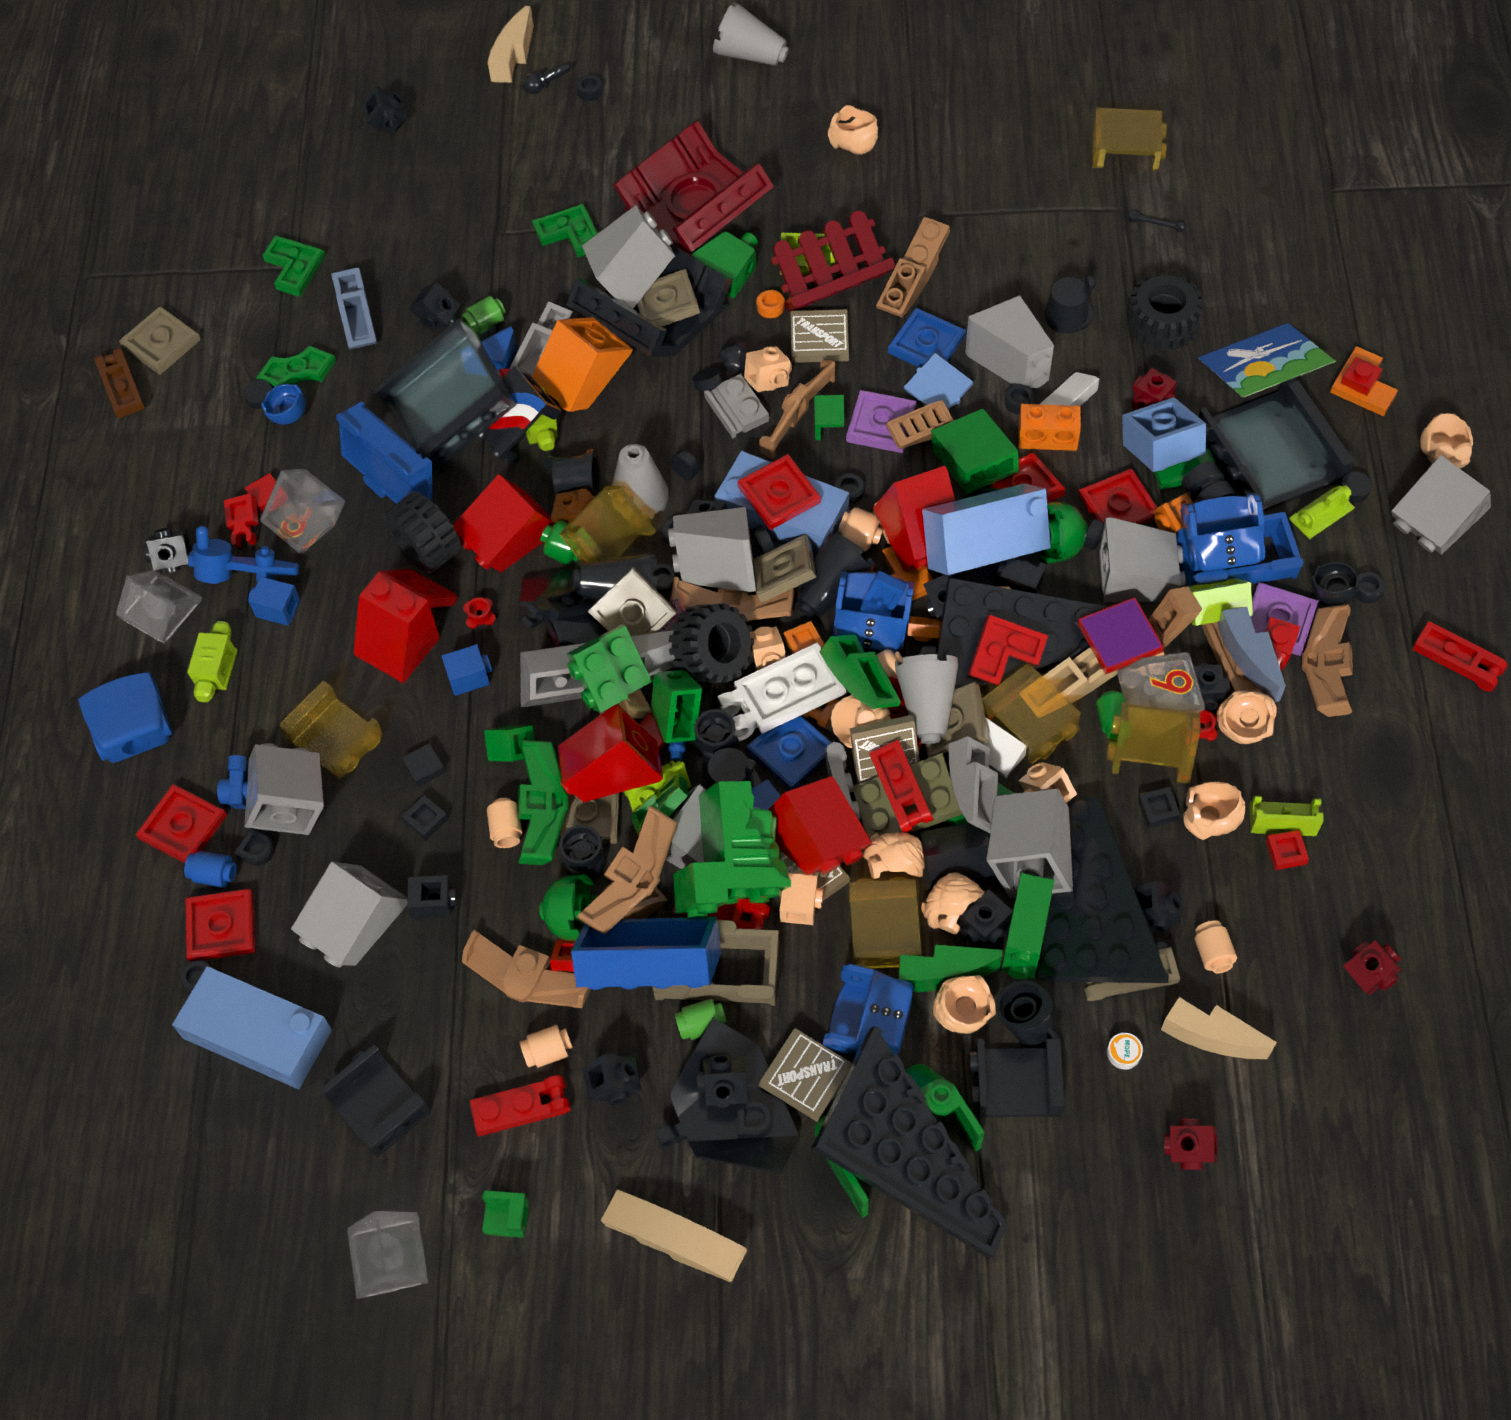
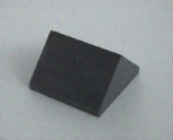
(957, 850)

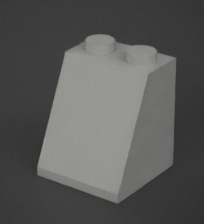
(629, 255)
(1010, 343)
(1441, 506)
(714, 549)
(1138, 562)
(283, 789)
(1031, 838)
(687, 839)
(347, 913)

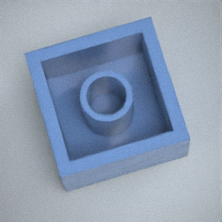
(1164, 434)

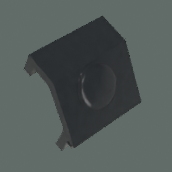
(628, 324)

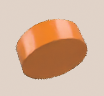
(770, 304)

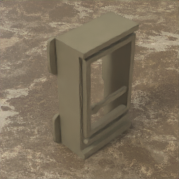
(736, 939)

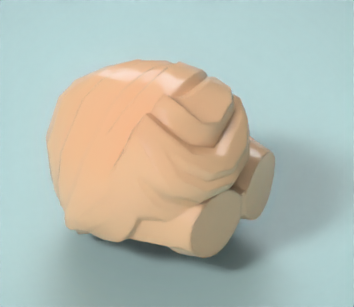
(856, 136)
(1447, 437)
(854, 713)
(1247, 716)
(1215, 810)
(895, 853)
(949, 900)
(963, 1004)

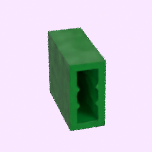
(975, 451)
(1027, 926)

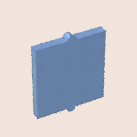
(937, 382)

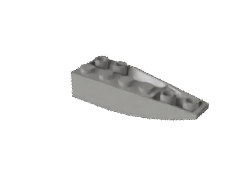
(548, 679)

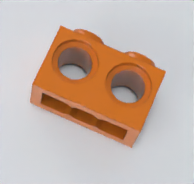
(1049, 427)

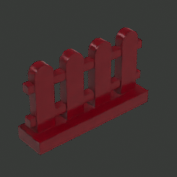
(817, 265)

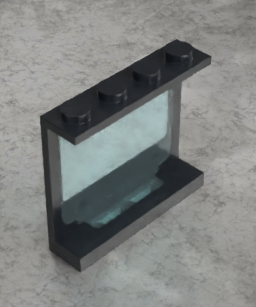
(446, 394)
(1277, 446)

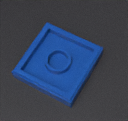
(923, 336)
(790, 751)

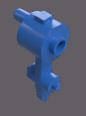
(214, 561)

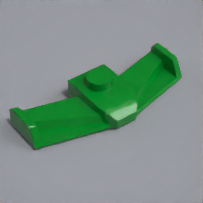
(541, 802)

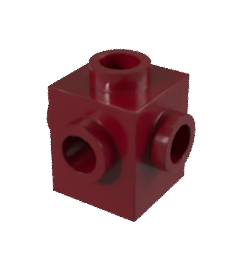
(1152, 389)
(1361, 966)
(1205, 1144)

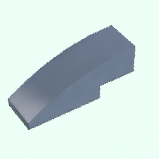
(354, 308)
(1252, 651)

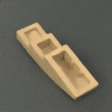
(674, 1235)

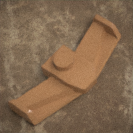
(796, 405)
(747, 604)
(1328, 660)
(632, 874)
(523, 975)

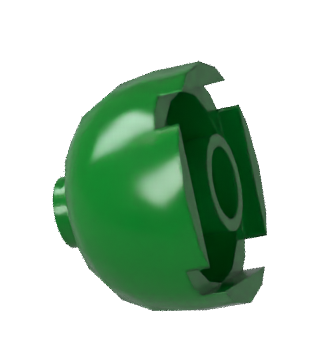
(1066, 532)
(563, 903)

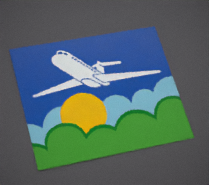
(1266, 359)

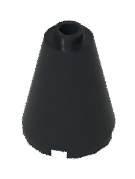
(832, 558)
(597, 577)

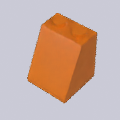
(579, 362)

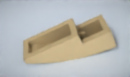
(511, 46)
(1078, 676)
(1216, 1032)

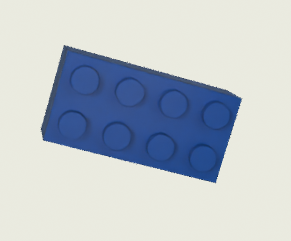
(648, 953)

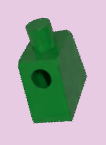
(731, 257)
(675, 695)

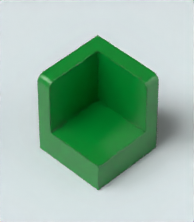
(828, 412)
(504, 742)
(505, 1214)

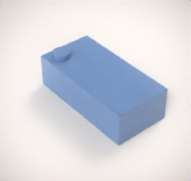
(813, 522)
(986, 528)
(252, 1027)

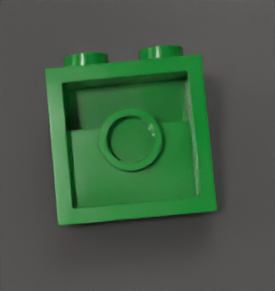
(608, 669)

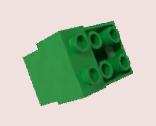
(737, 854)

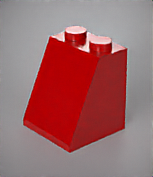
(902, 514)
(502, 525)
(393, 628)
(609, 757)
(818, 827)

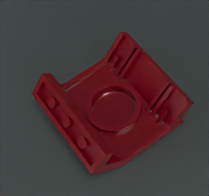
(691, 188)

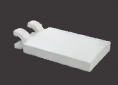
(781, 692)

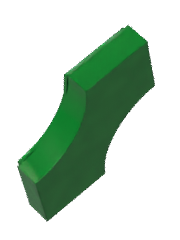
(308, 365)

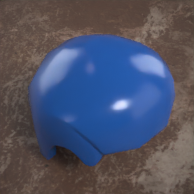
(284, 404)

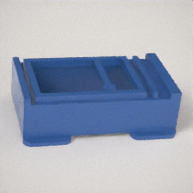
(382, 455)
(1288, 563)

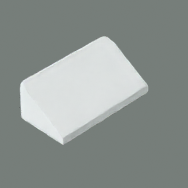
(1074, 390)
(1005, 750)

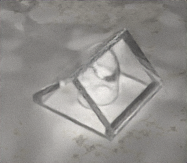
(155, 604)
(386, 1253)

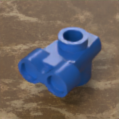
(234, 789)

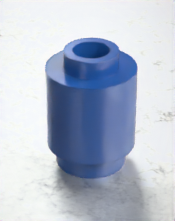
(210, 868)

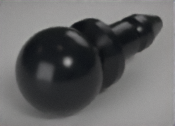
(534, 83)

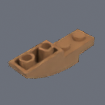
(914, 269)

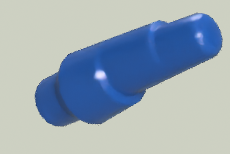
(677, 750)

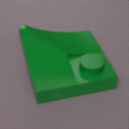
(664, 800)

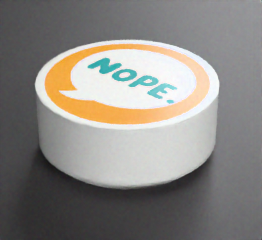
(1124, 1051)

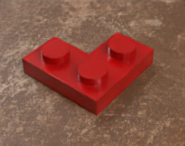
(1004, 640)

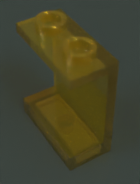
(1128, 133)
(606, 526)
(1033, 711)
(332, 730)
(1155, 738)
(884, 921)

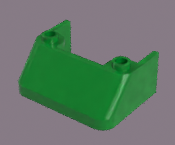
(941, 1100)

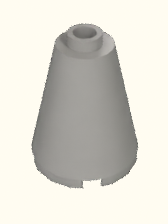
(749, 38)
(642, 478)
(928, 693)

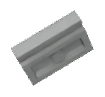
(737, 406)

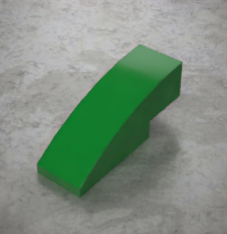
(859, 671)
(948, 962)

